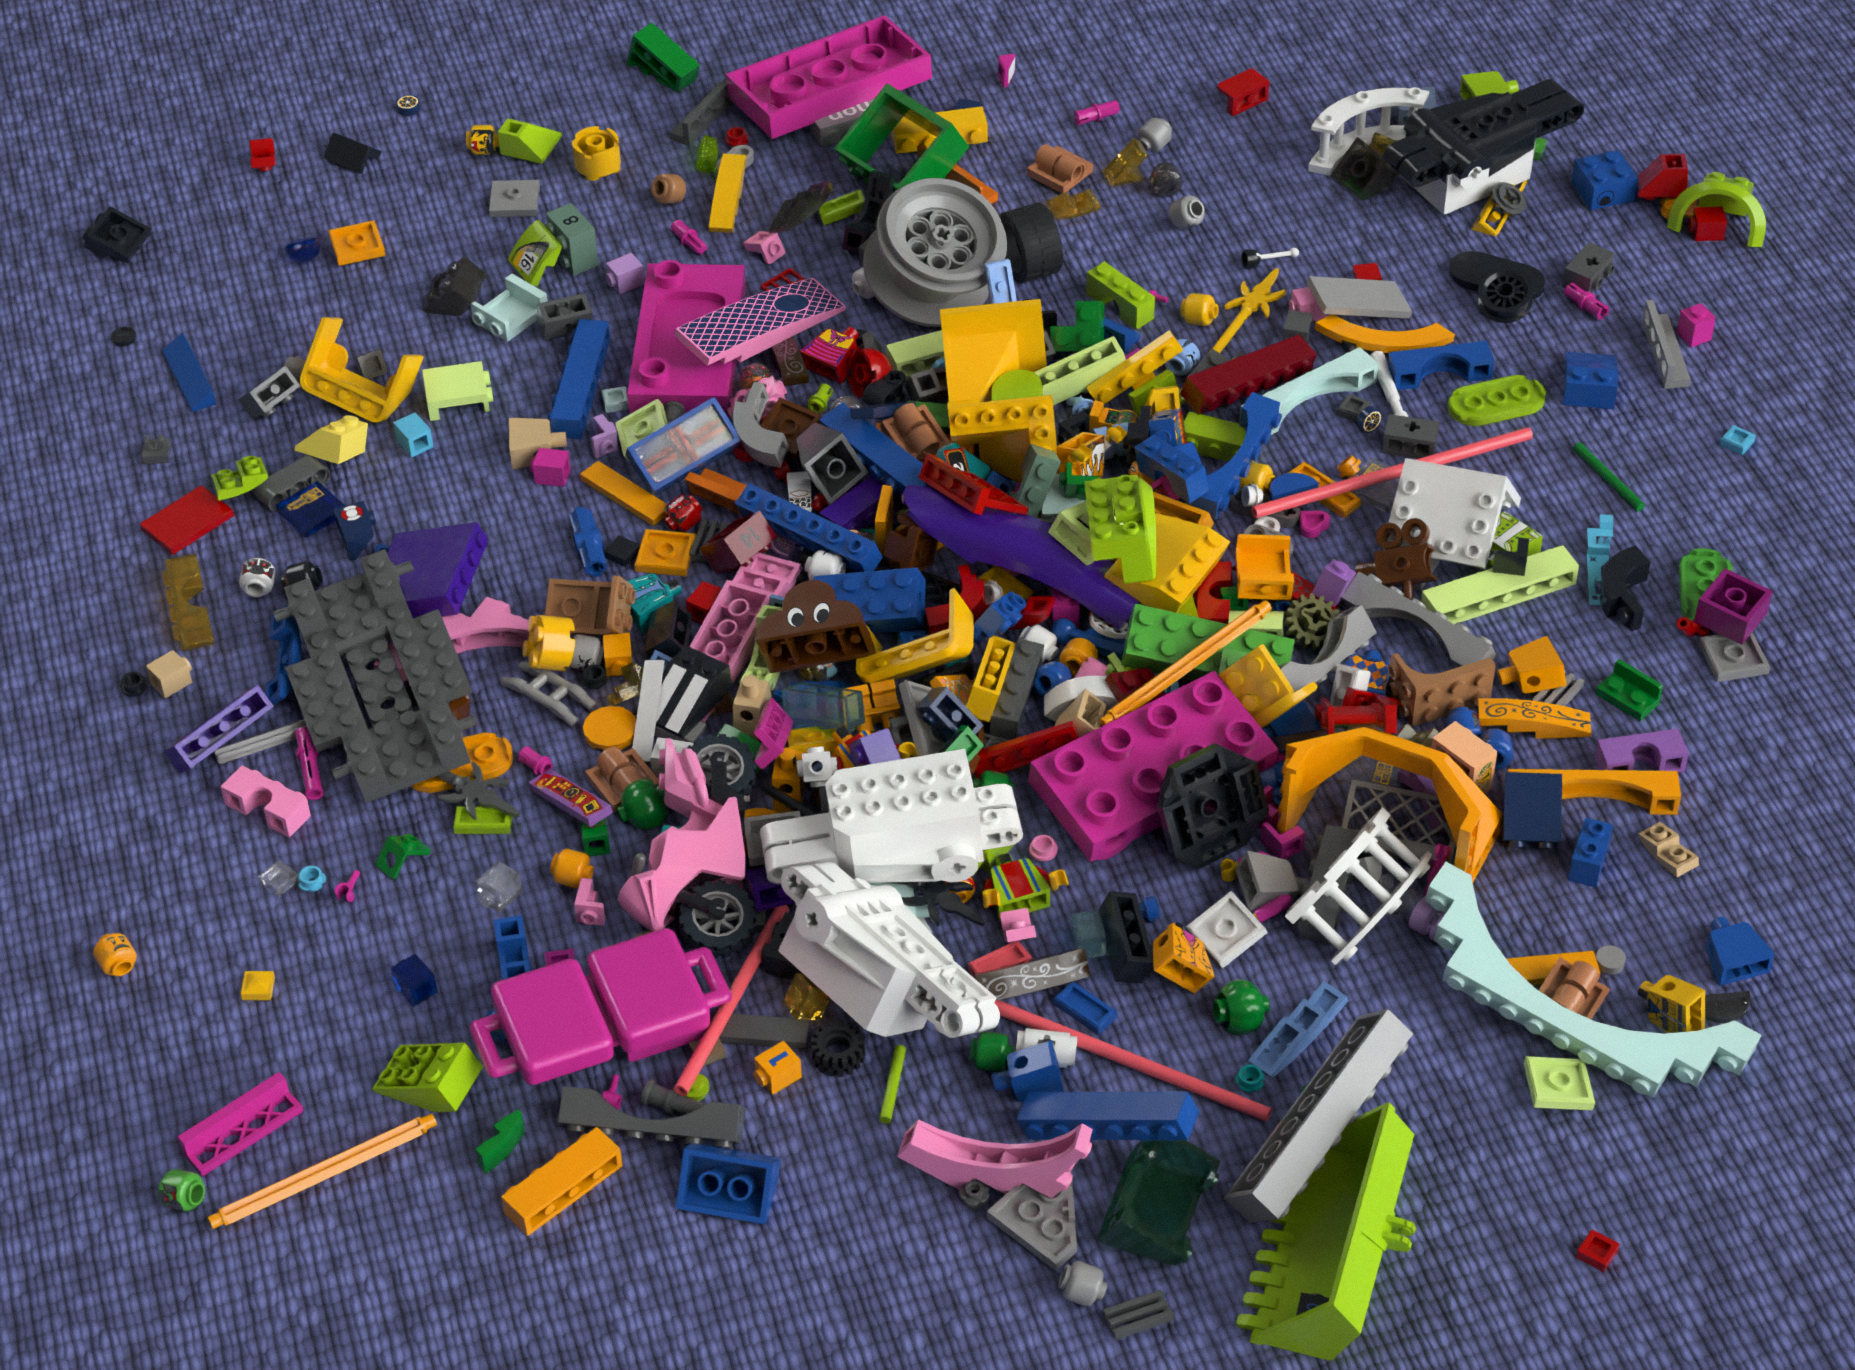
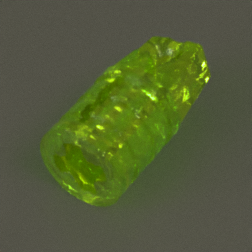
(707, 152)

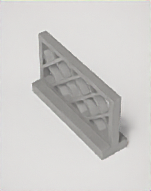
(1417, 847)

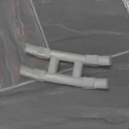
(552, 701)

